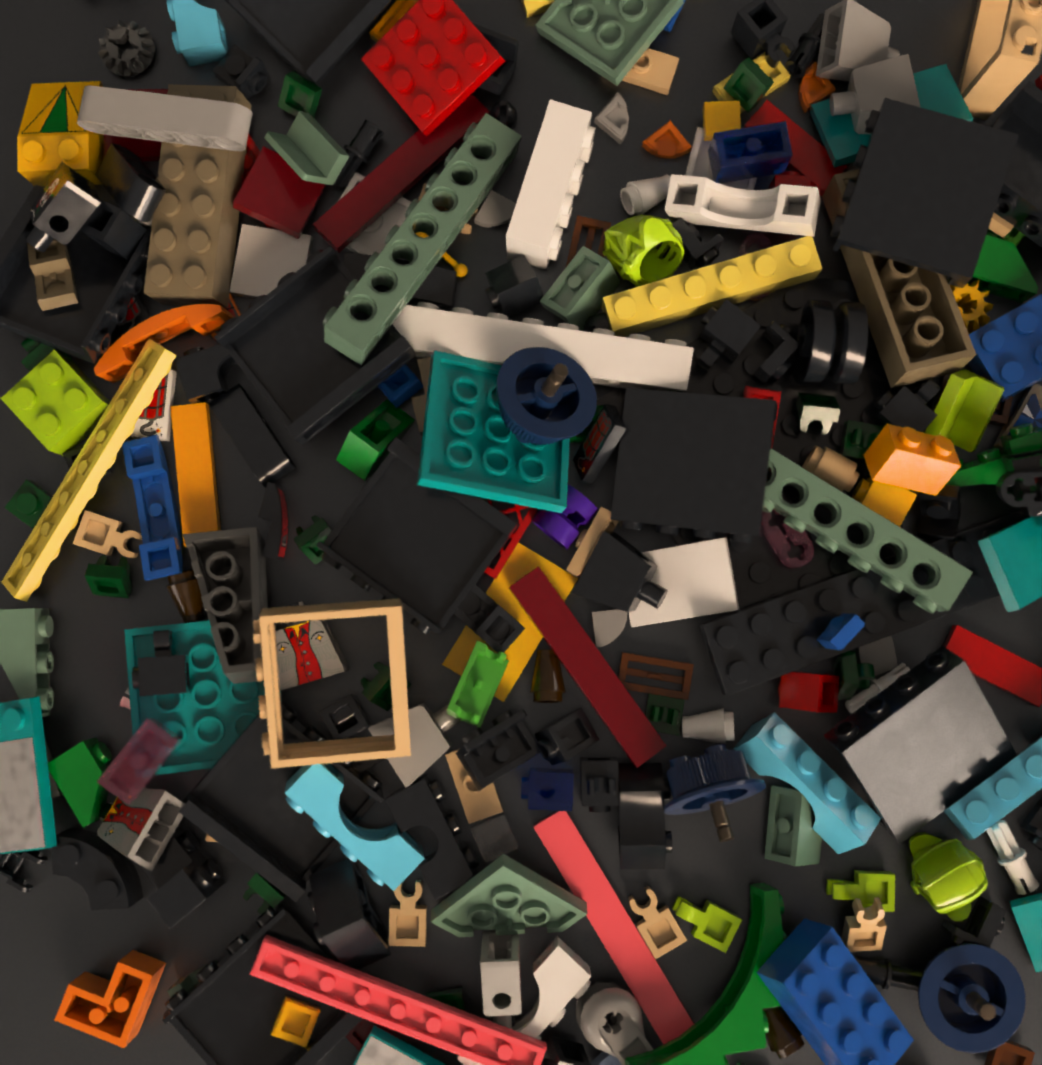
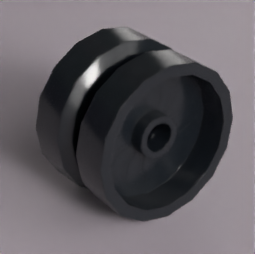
(832, 342)

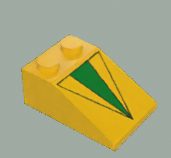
(52, 134)

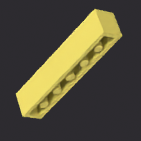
(711, 285)

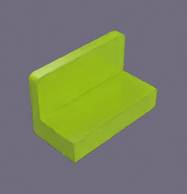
(965, 409)

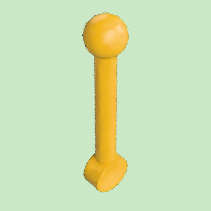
(460, 268)

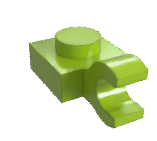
(866, 887)
(711, 923)

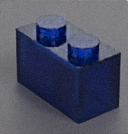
(750, 152)

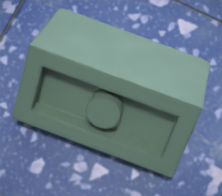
(309, 150)
(581, 288)
(790, 829)

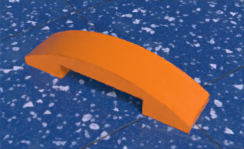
(160, 328)

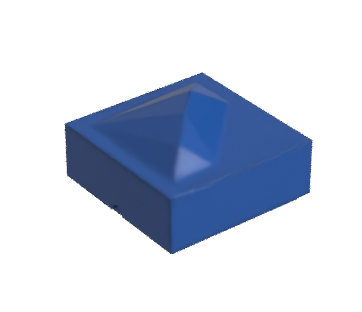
(400, 386)
(840, 631)

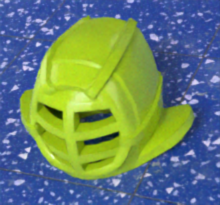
(633, 249)
(946, 874)

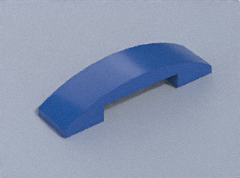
(156, 507)

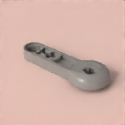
(626, 1035)

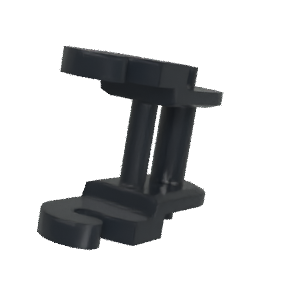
(12, 874)

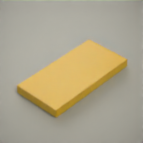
(520, 651)

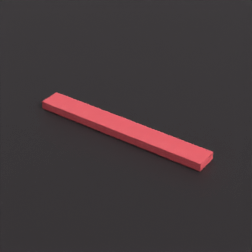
(614, 926)
(394, 1006)

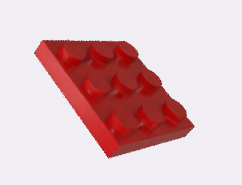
(432, 61)

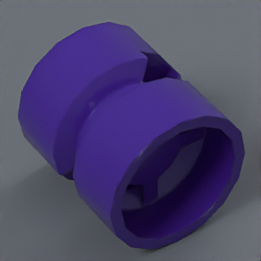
(564, 526)

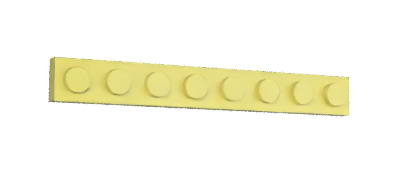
(87, 470)

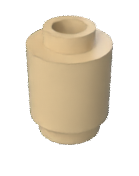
(832, 468)

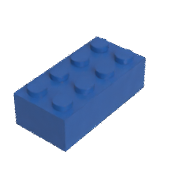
(1011, 349)
(833, 999)

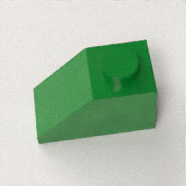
(1003, 270)
(369, 439)
(77, 778)

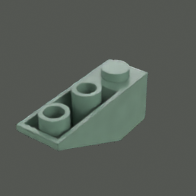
(27, 653)

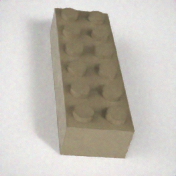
(196, 218)
(907, 308)

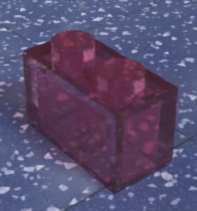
(139, 760)

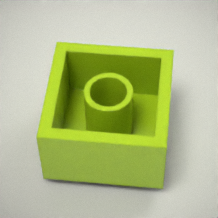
(57, 403)

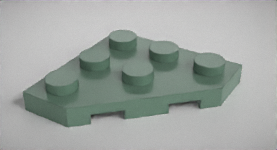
(606, 33)
(508, 900)

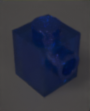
(548, 789)

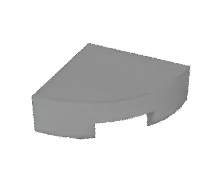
(614, 118)
(495, 211)
(607, 625)

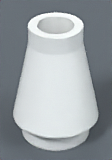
(644, 194)
(710, 726)

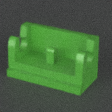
(477, 685)

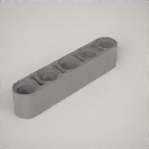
(165, 118)

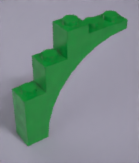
(737, 1018)

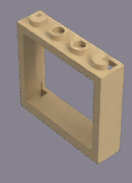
(994, 54)
(341, 749)

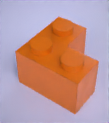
(113, 1007)

